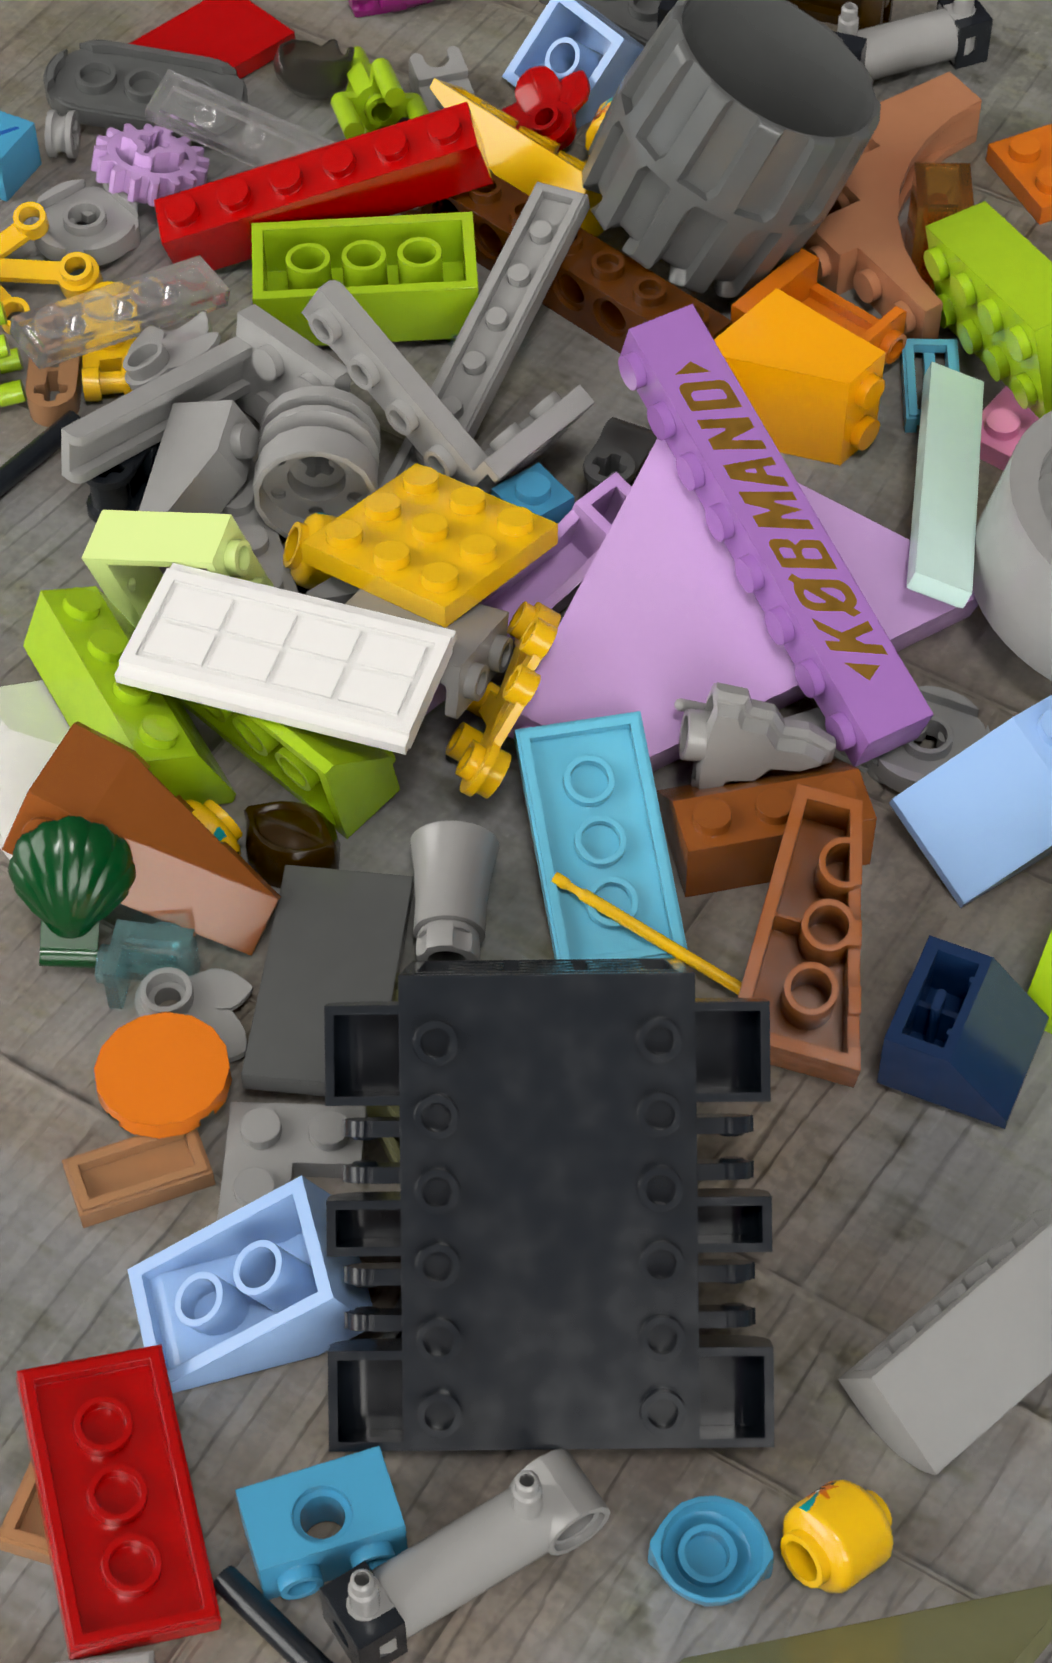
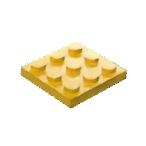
(430, 544)

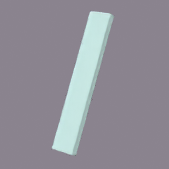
(946, 486)

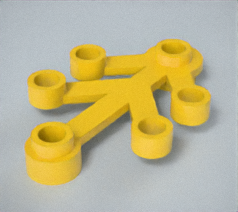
(39, 270)
(480, 755)

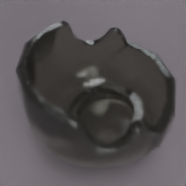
(313, 69)

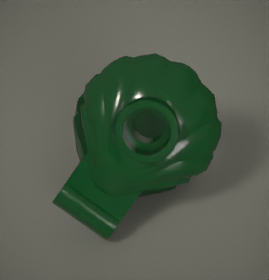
(71, 880)

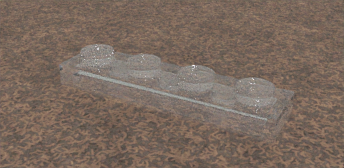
(118, 311)

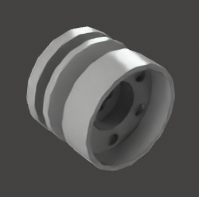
(314, 456)

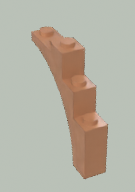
(862, 234)

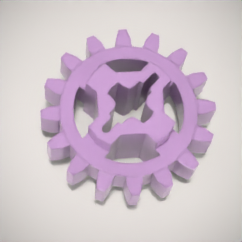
(148, 163)

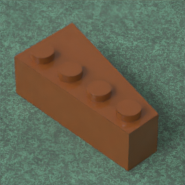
(812, 939)

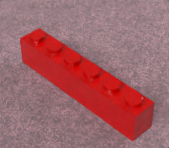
(348, 179)

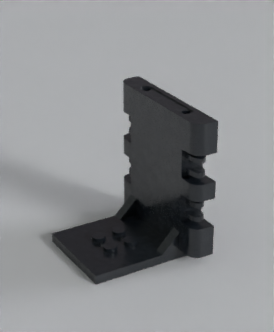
(549, 1210)

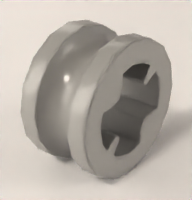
(62, 133)

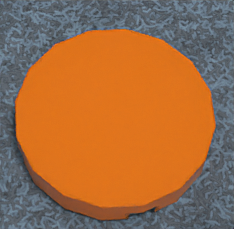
(162, 1074)

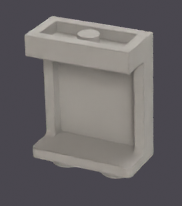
(477, 654)

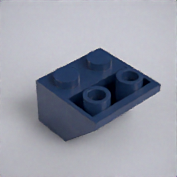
(962, 1034)

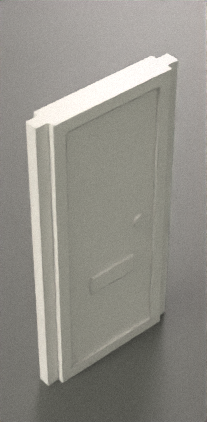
(287, 657)

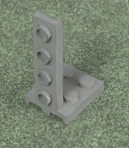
(249, 368)
(416, 409)

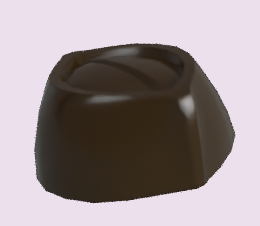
(288, 835)

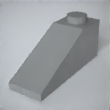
(201, 458)

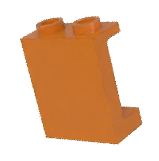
(799, 280)

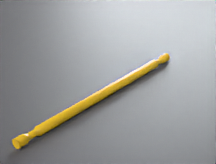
(649, 934)

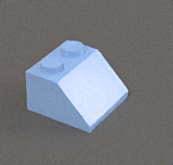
(577, 38)

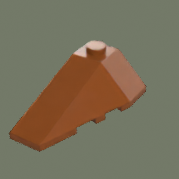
(178, 862)

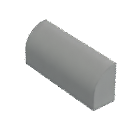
(963, 1353)

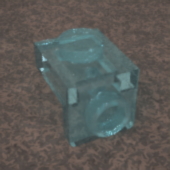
(140, 949)

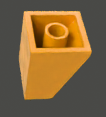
(806, 378)

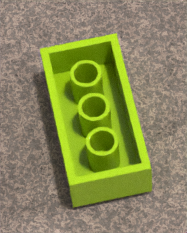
(402, 269)
(996, 299)

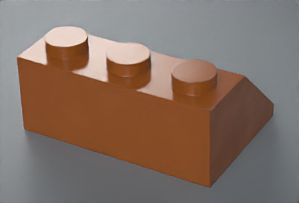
(734, 831)

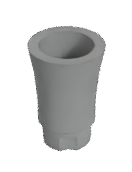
(451, 888)

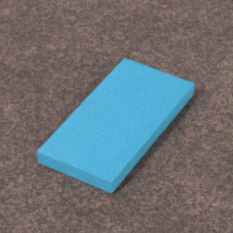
(603, 829)

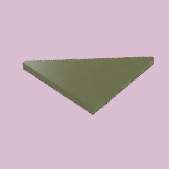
(982, 1630)

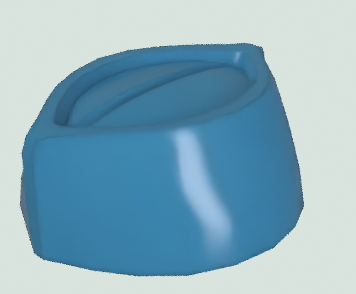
(711, 1551)

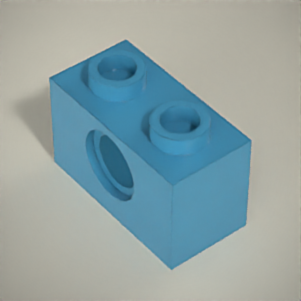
(345, 1491)

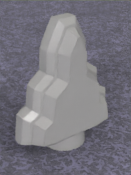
(747, 739)

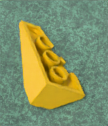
(521, 154)

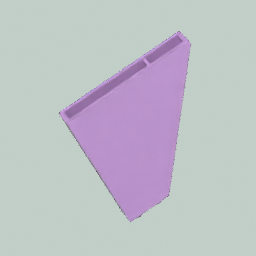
(671, 619)

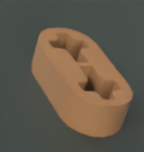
(40, 383)

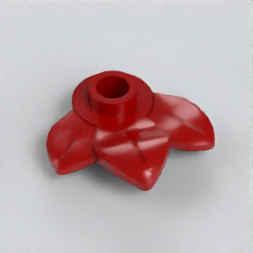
(549, 104)

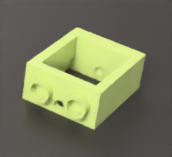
(133, 545)

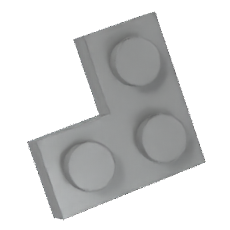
(283, 1141)

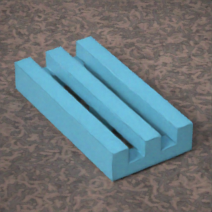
(928, 348)

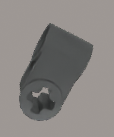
(619, 449)

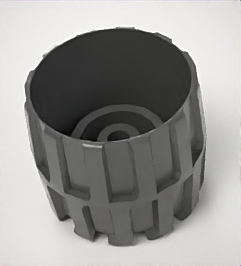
(730, 141)

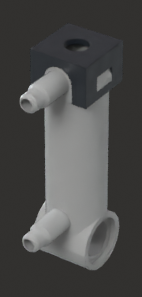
(953, 33)
(542, 1512)

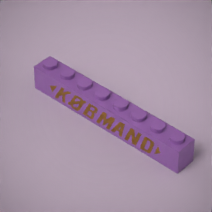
(773, 536)

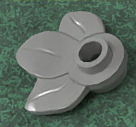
(159, 353)
(206, 996)

